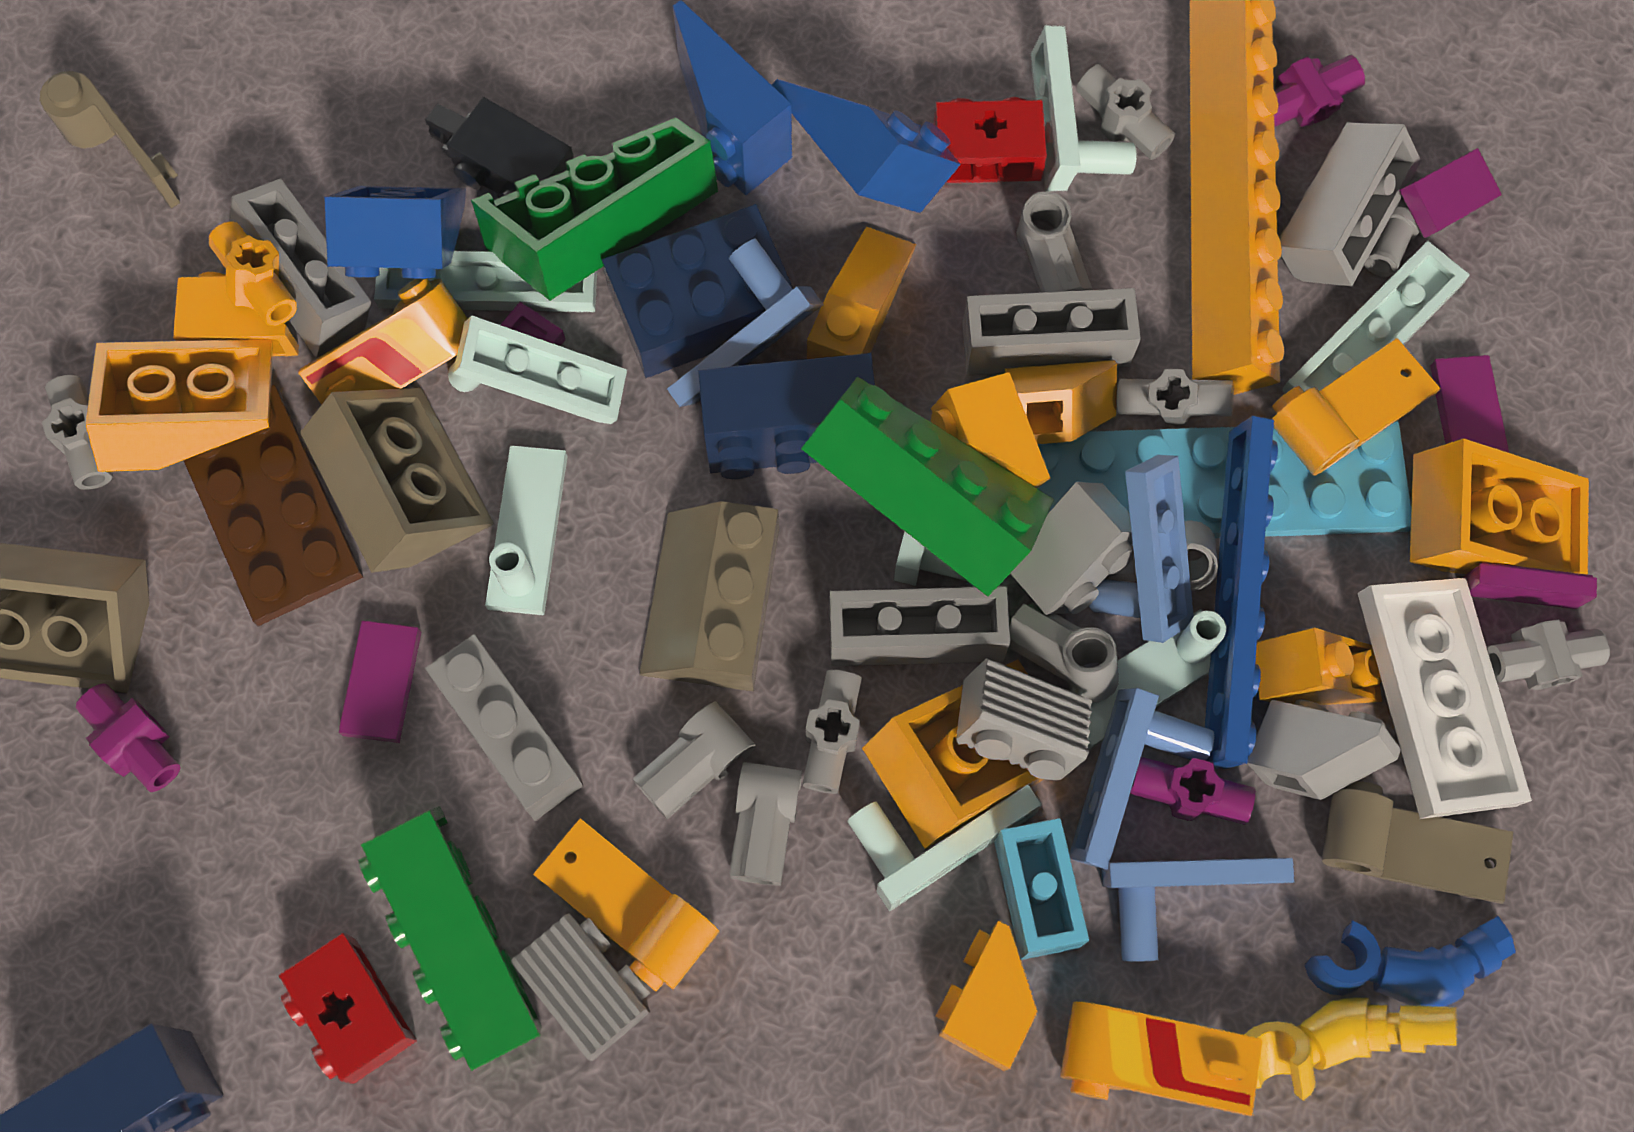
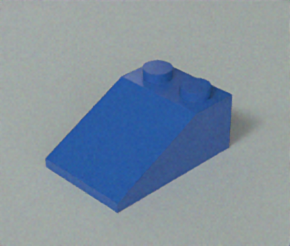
(733, 105)
(873, 150)
(393, 229)

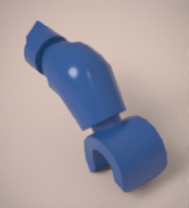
(1412, 976)

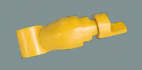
(1347, 1031)

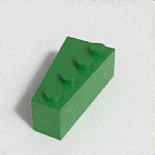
(599, 207)
(931, 484)
(451, 939)

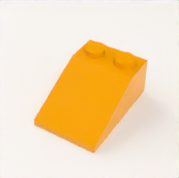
(175, 399)
(1496, 509)
(934, 777)

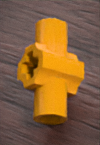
(252, 273)

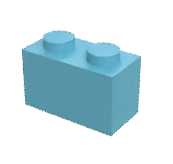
(1040, 889)

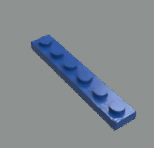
(1241, 571)

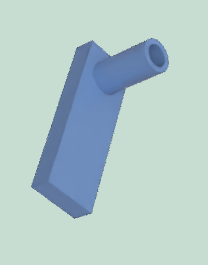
(783, 312)
(1160, 554)
(1129, 729)
(1138, 881)

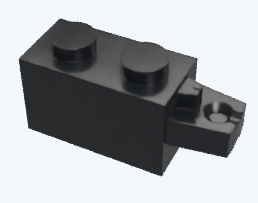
(496, 147)

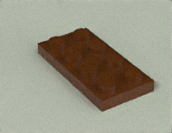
(273, 518)

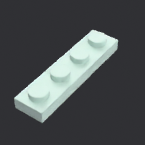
(485, 283)
(1389, 314)

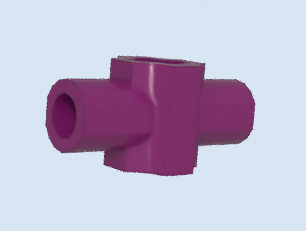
(1314, 91)
(127, 737)
(1220, 797)

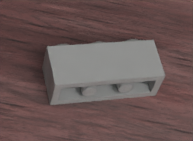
(1349, 203)
(328, 302)
(1049, 329)
(918, 626)
(504, 727)

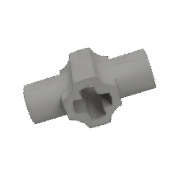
(1125, 111)
(1205, 397)
(68, 432)
(1548, 654)
(828, 758)

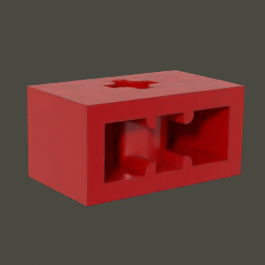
(1015, 144)
(376, 1024)

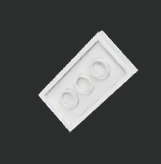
(1443, 697)

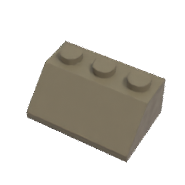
(393, 475)
(712, 595)
(70, 616)

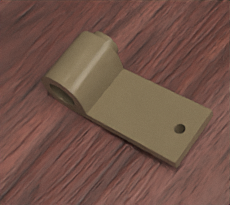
(89, 121)
(1427, 853)

